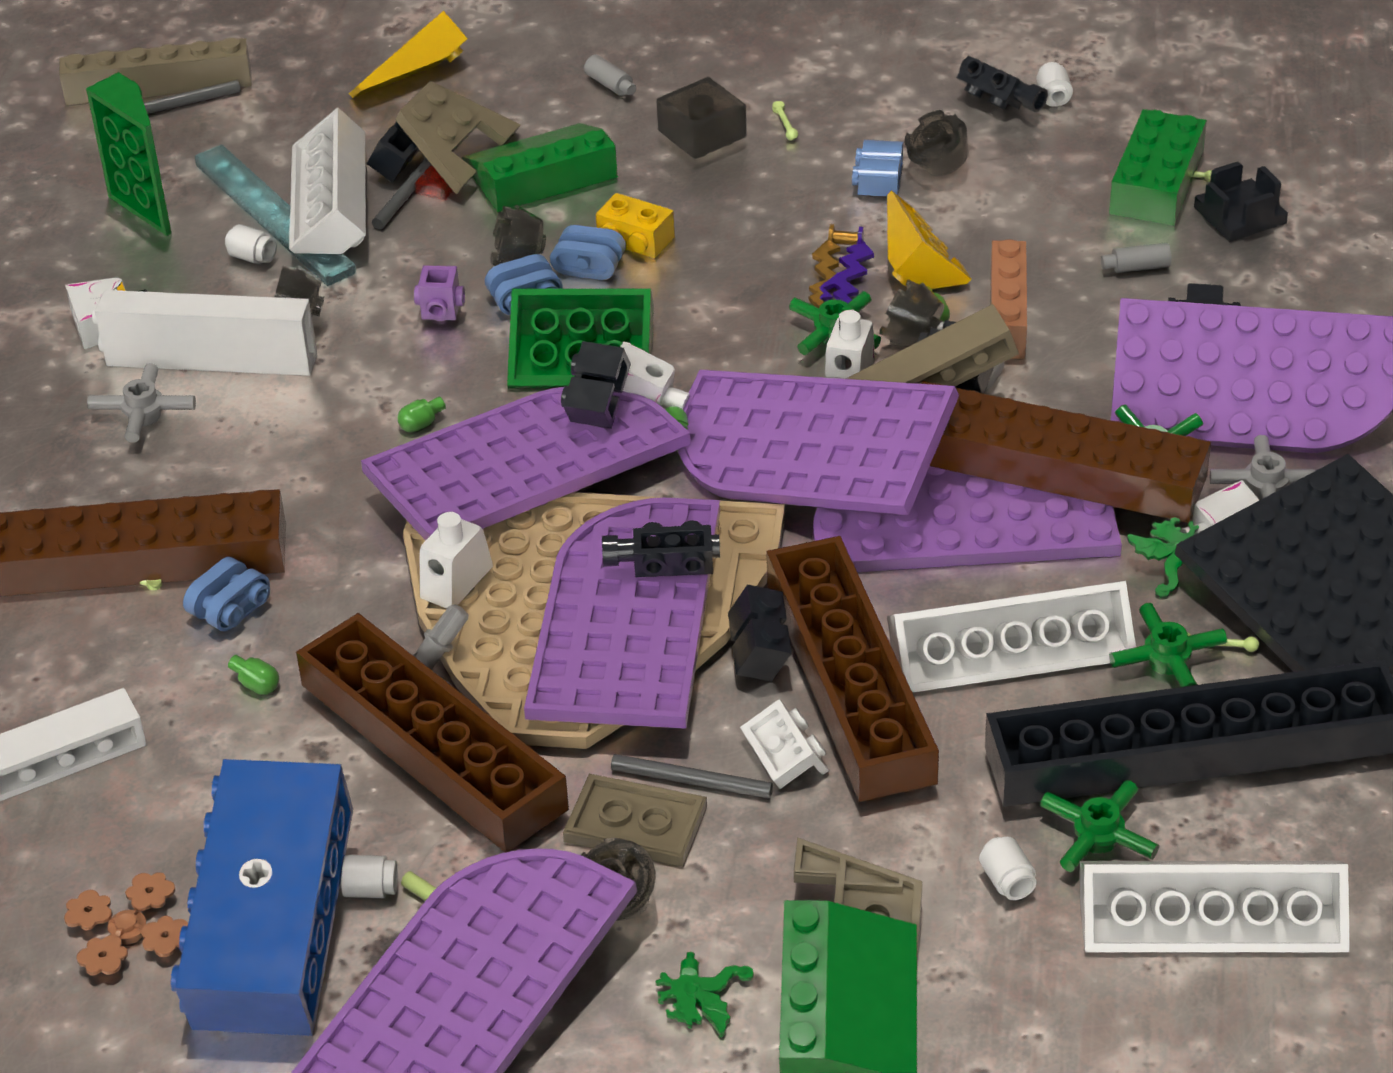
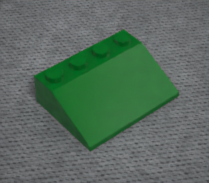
(128, 149)
(544, 165)
(552, 324)
(847, 991)

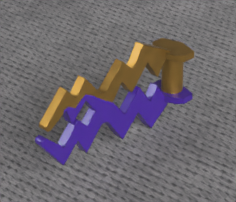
(858, 253)

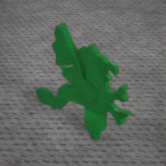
(1155, 548)
(702, 990)

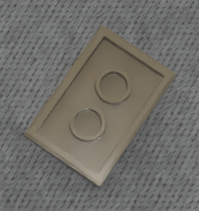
(645, 814)

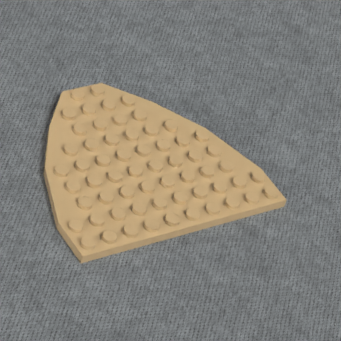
(506, 608)

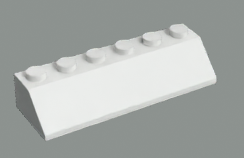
(328, 187)
(1012, 636)
(1214, 906)

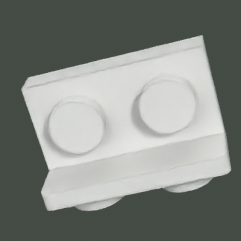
(782, 743)

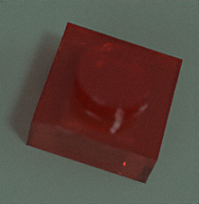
(432, 185)

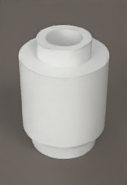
(1057, 82)
(250, 244)
(1008, 868)
(368, 876)

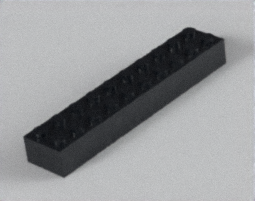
(1191, 732)

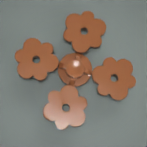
(125, 926)

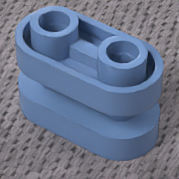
(587, 252)
(522, 273)
(226, 594)

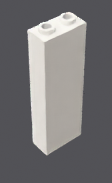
(206, 332)

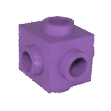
(439, 293)

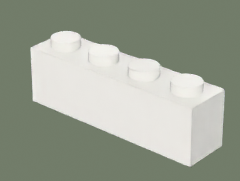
(68, 742)

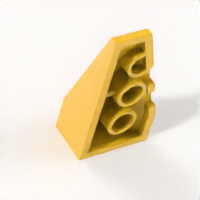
(425, 50)
(917, 251)

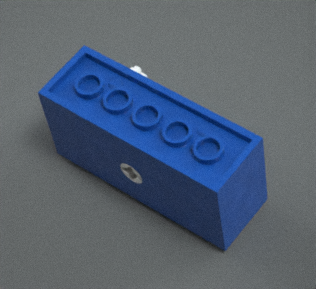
(264, 898)

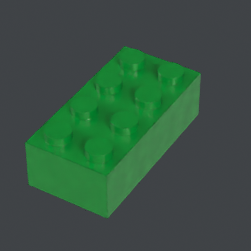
(1157, 167)

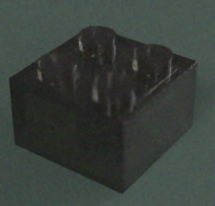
(701, 117)

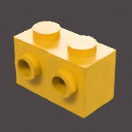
(641, 224)

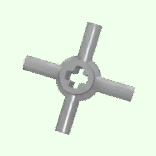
(141, 402)
(1264, 474)

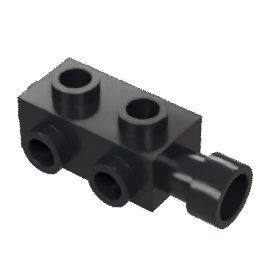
(1000, 86)
(667, 553)

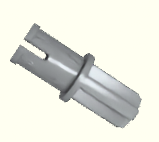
(440, 637)

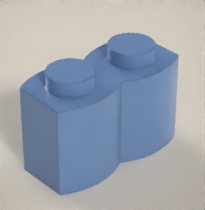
(878, 167)

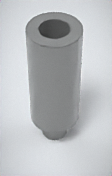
(609, 75)
(1138, 258)

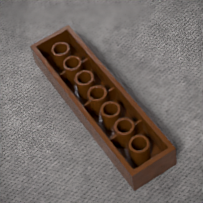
(1074, 455)
(139, 541)
(853, 670)
(433, 732)

